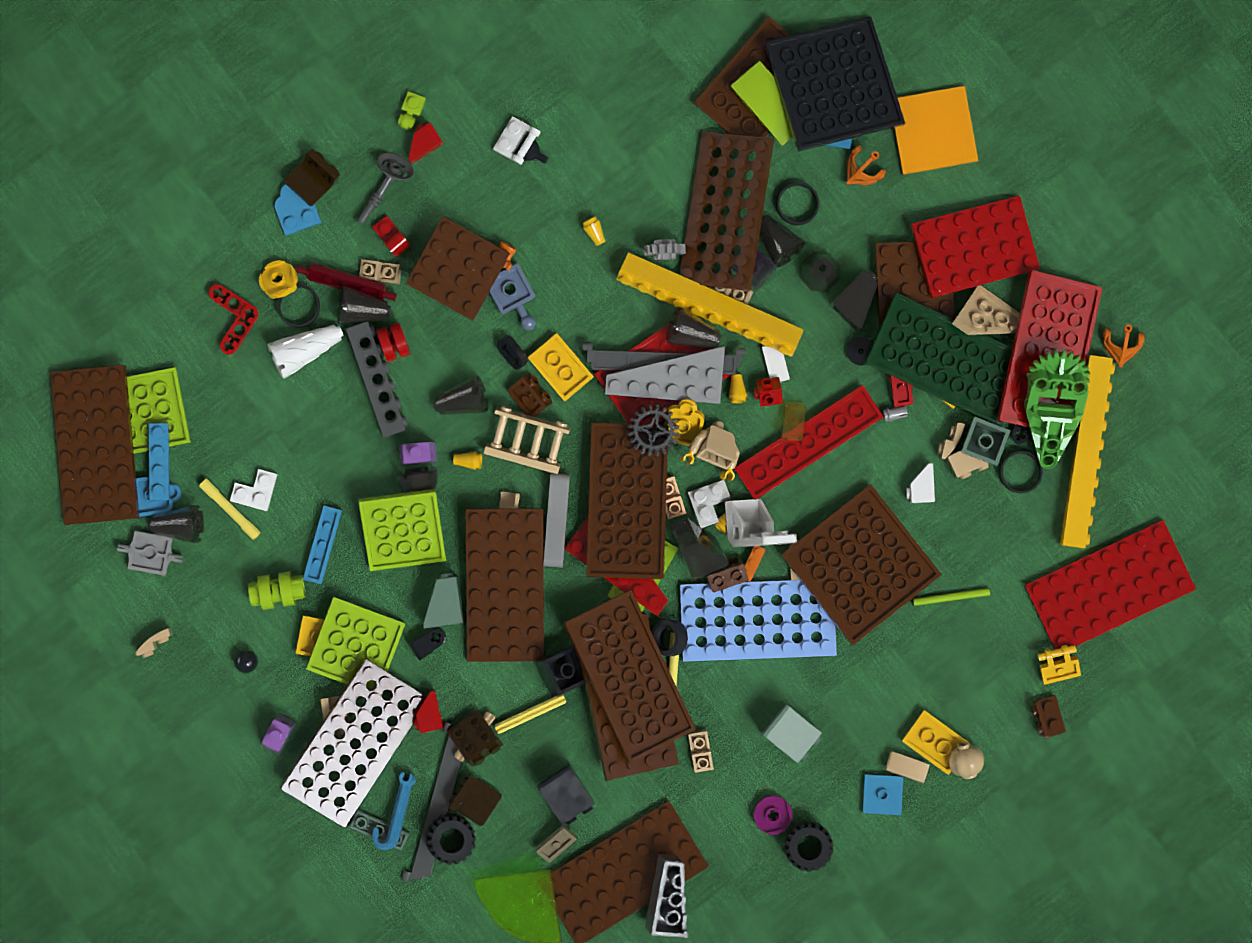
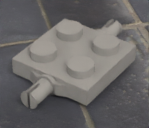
(150, 553)

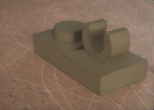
(556, 843)

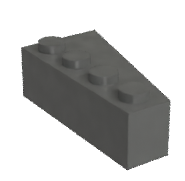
(667, 900)

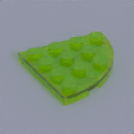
(522, 905)

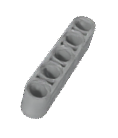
(556, 520)

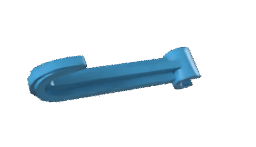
(398, 814)

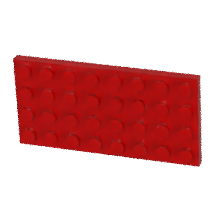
(1052, 317)
(1110, 586)

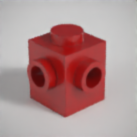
(768, 391)

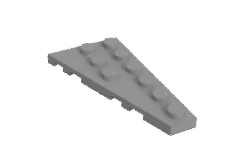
(679, 378)

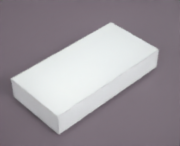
(775, 364)

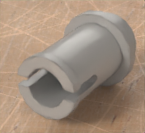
(894, 413)

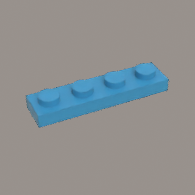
(159, 462)
(322, 544)

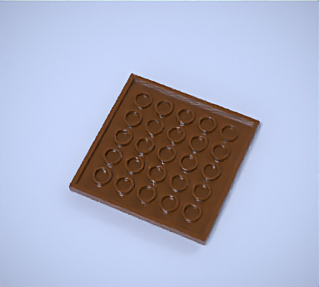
(861, 565)

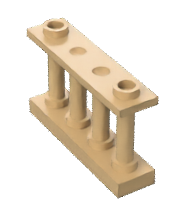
(532, 458)

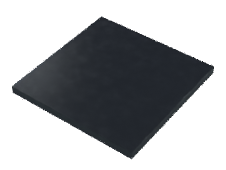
(834, 83)

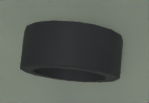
(681, 637)

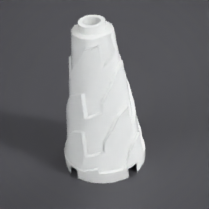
(298, 350)

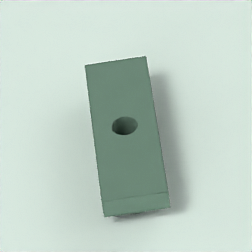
(366, 823)

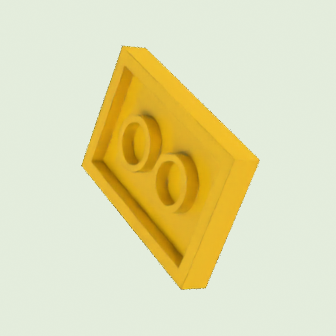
(560, 367)
(933, 740)

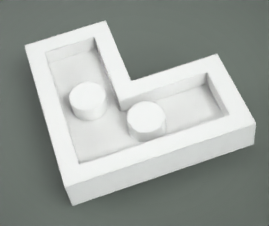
(256, 496)
(704, 499)

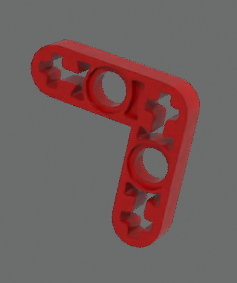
(240, 312)

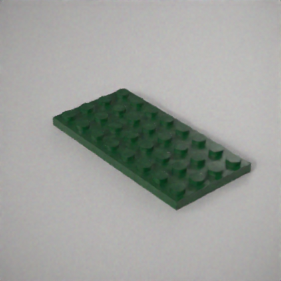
(940, 358)

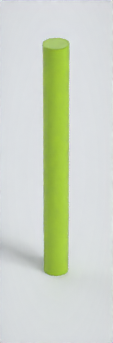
(951, 596)

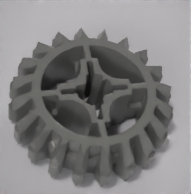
(662, 432)

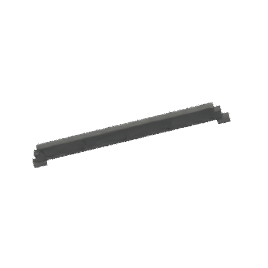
(628, 360)
(439, 806)

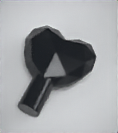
(534, 153)

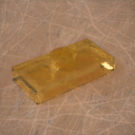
(794, 421)

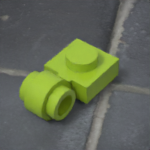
(412, 105)

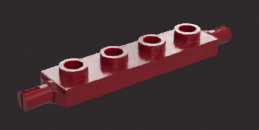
(338, 278)

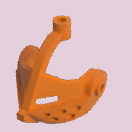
(855, 175)
(1122, 355)

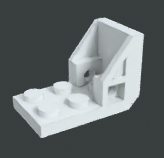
(752, 525)

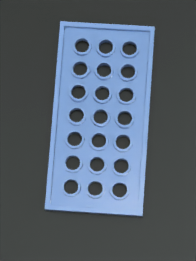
(749, 649)

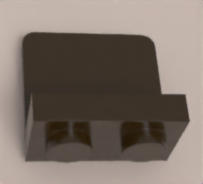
(312, 178)
(475, 738)
(475, 800)

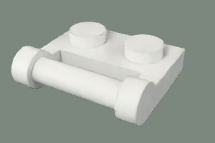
(512, 138)

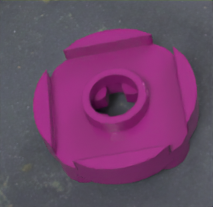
(763, 809)

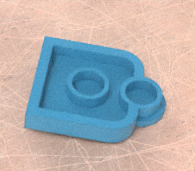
(294, 212)
(148, 507)

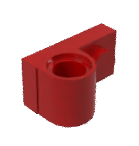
(391, 236)
(901, 392)

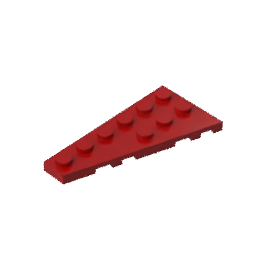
(645, 590)

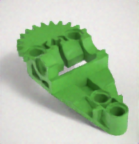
(1055, 421)

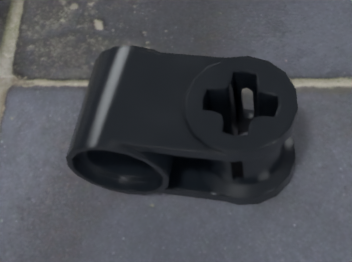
(425, 645)

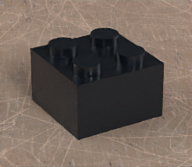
(561, 671)

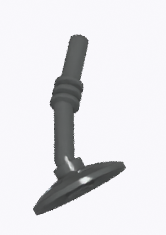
(392, 173)

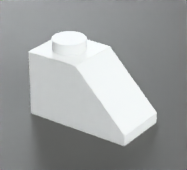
(922, 486)

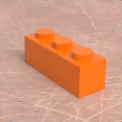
(753, 561)

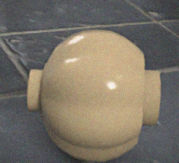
(966, 760)

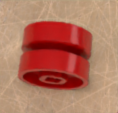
(393, 342)

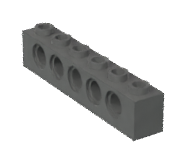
(355, 335)

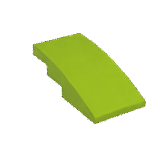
(761, 96)

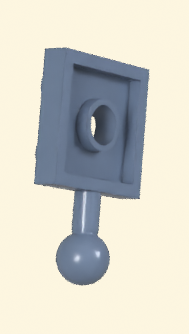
(516, 300)

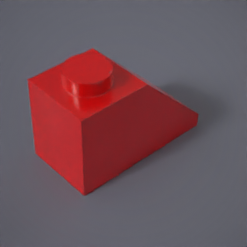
(424, 142)
(429, 715)

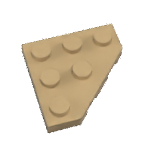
(986, 315)

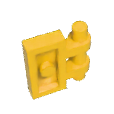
(1061, 669)

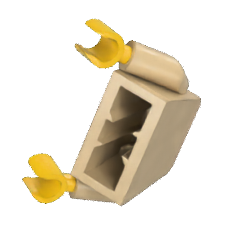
(715, 447)

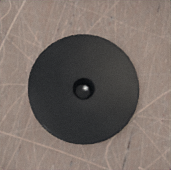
(858, 350)

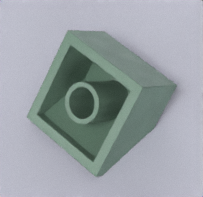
(985, 441)

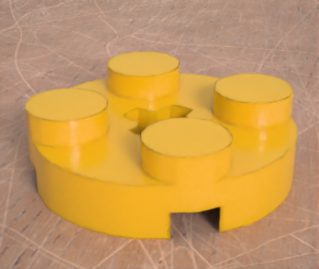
(282, 288)

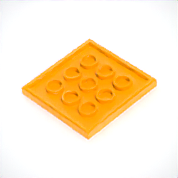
(935, 131)

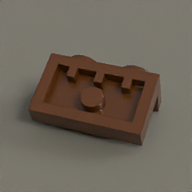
(530, 395)
(728, 576)
(1048, 716)

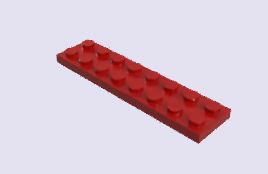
(820, 436)

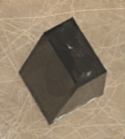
(856, 299)
(698, 548)

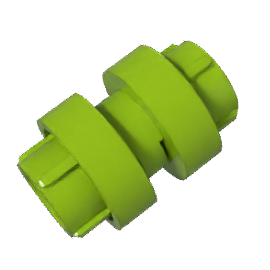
(268, 591)

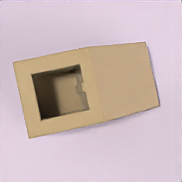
(963, 464)

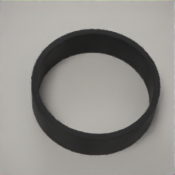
(806, 186)
(308, 323)
(1040, 472)

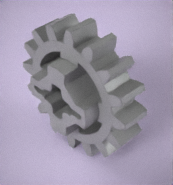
(664, 249)

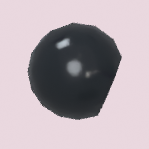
(245, 661)

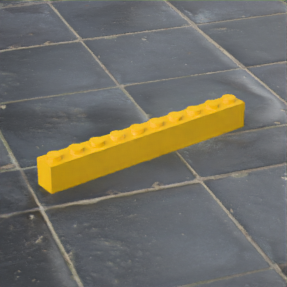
(710, 304)
(1086, 455)

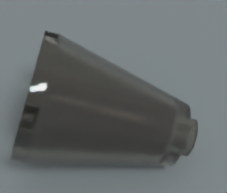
(779, 241)
(360, 307)
(691, 331)
(463, 398)
(179, 524)

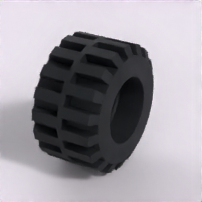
(462, 850)
(818, 860)

